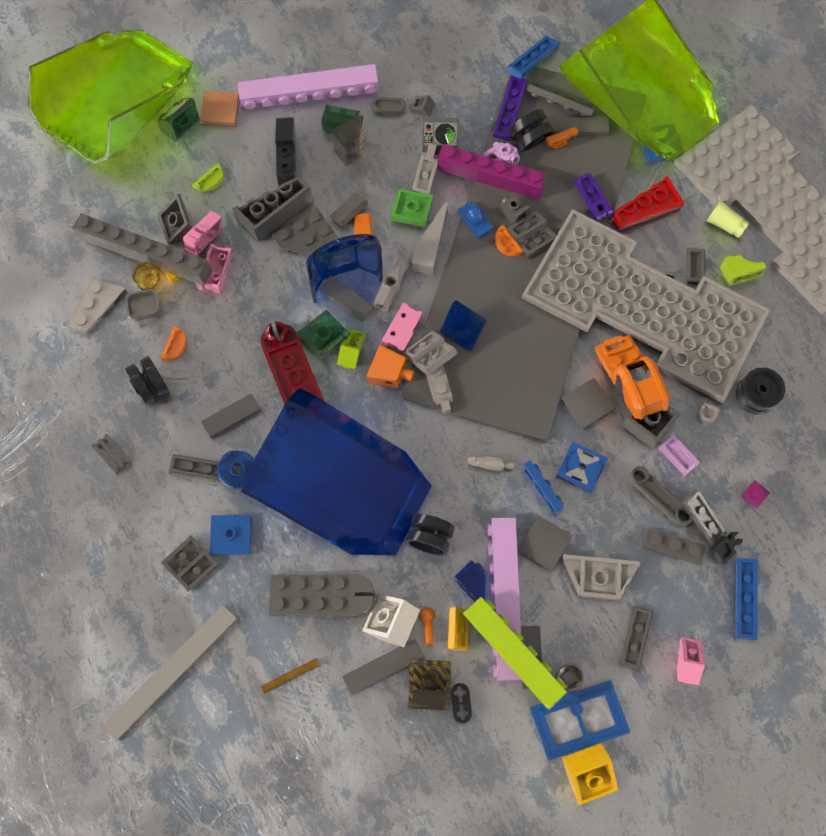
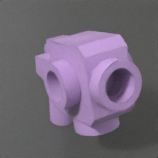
(503, 152)

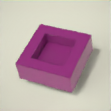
(755, 494)

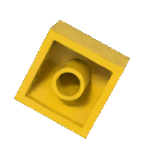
(590, 773)

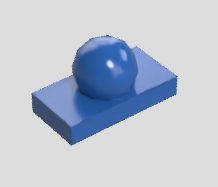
(475, 219)

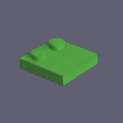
(411, 207)

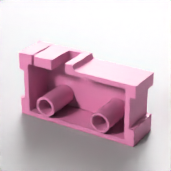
(202, 233)
(219, 261)
(401, 329)

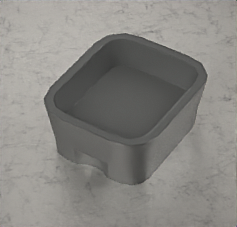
(142, 304)

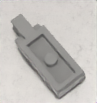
(425, 171)
(440, 389)

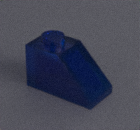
(472, 580)

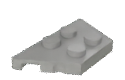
(599, 576)

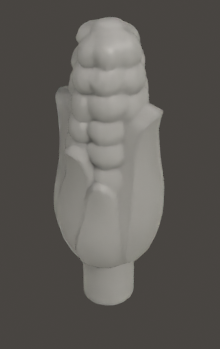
(490, 462)

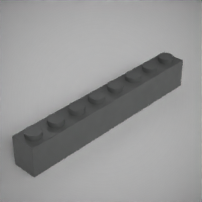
(142, 249)

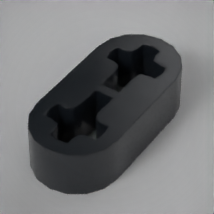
(456, 704)

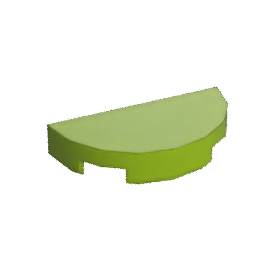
(210, 180)

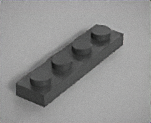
(556, 97)

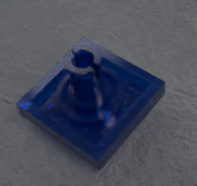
(463, 325)

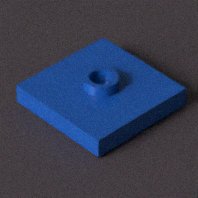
(230, 535)

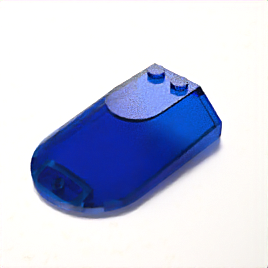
(344, 256)

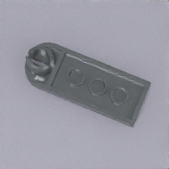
(320, 595)

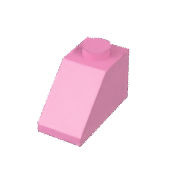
(690, 661)

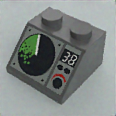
(439, 132)

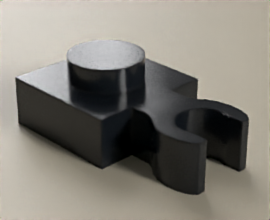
(724, 549)

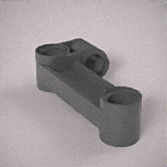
(659, 496)

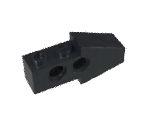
(285, 149)

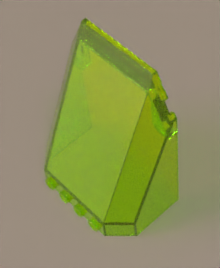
(647, 81)
(104, 91)

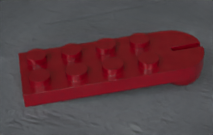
(288, 361)

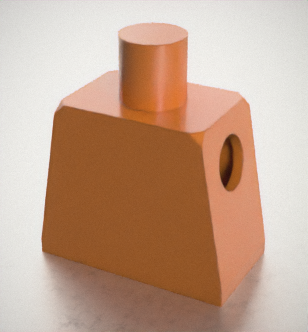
(388, 369)

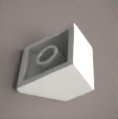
(391, 620)

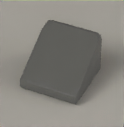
(423, 105)

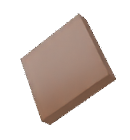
(219, 108)

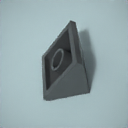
(174, 220)

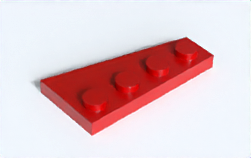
(656, 201)

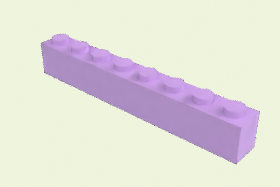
(308, 87)
(504, 585)

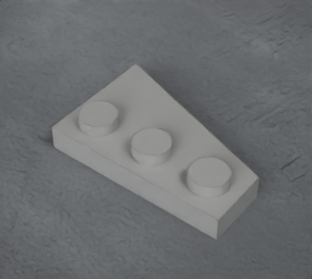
(94, 304)

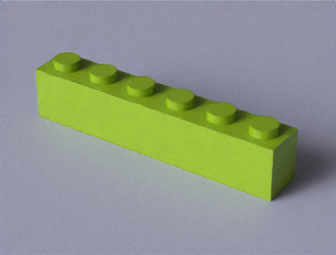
(515, 653)

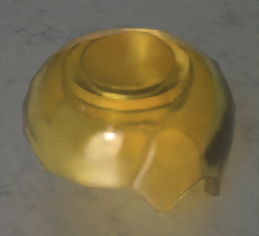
(147, 276)

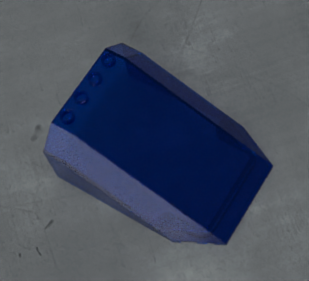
(335, 479)

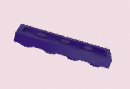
(510, 107)

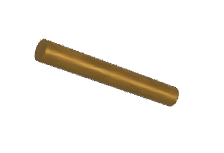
(289, 675)

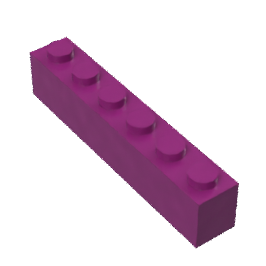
(491, 171)

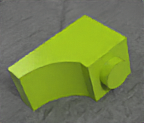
(737, 269)
(351, 349)

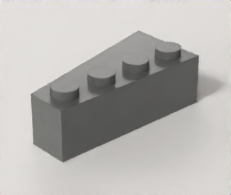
(273, 208)

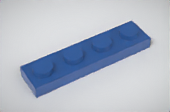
(533, 57)
(746, 599)

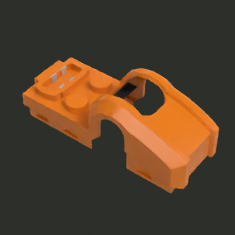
(642, 397)

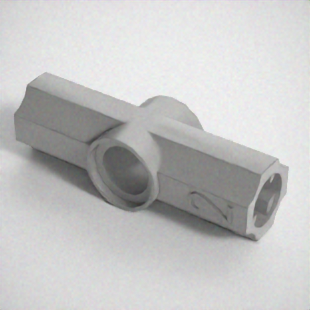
(386, 292)

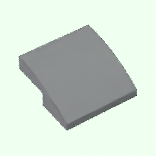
(430, 352)

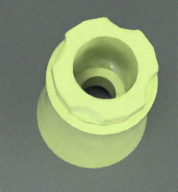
(728, 219)

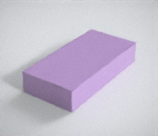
(679, 455)

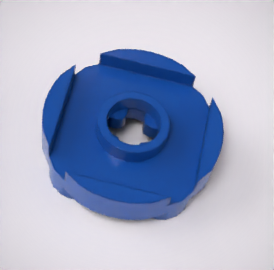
(225, 468)

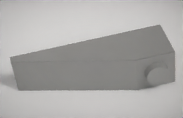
(426, 251)

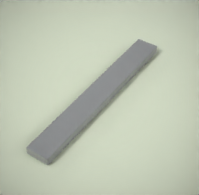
(169, 673)

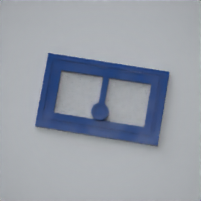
(580, 720)

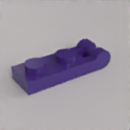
(593, 197)

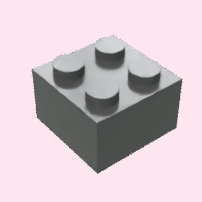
(651, 427)

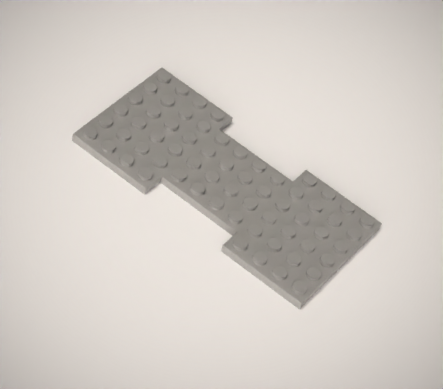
(751, 167)
(698, 331)

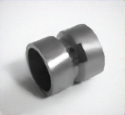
(571, 676)

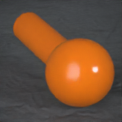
(427, 616)

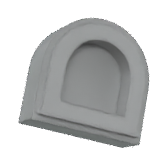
(708, 413)

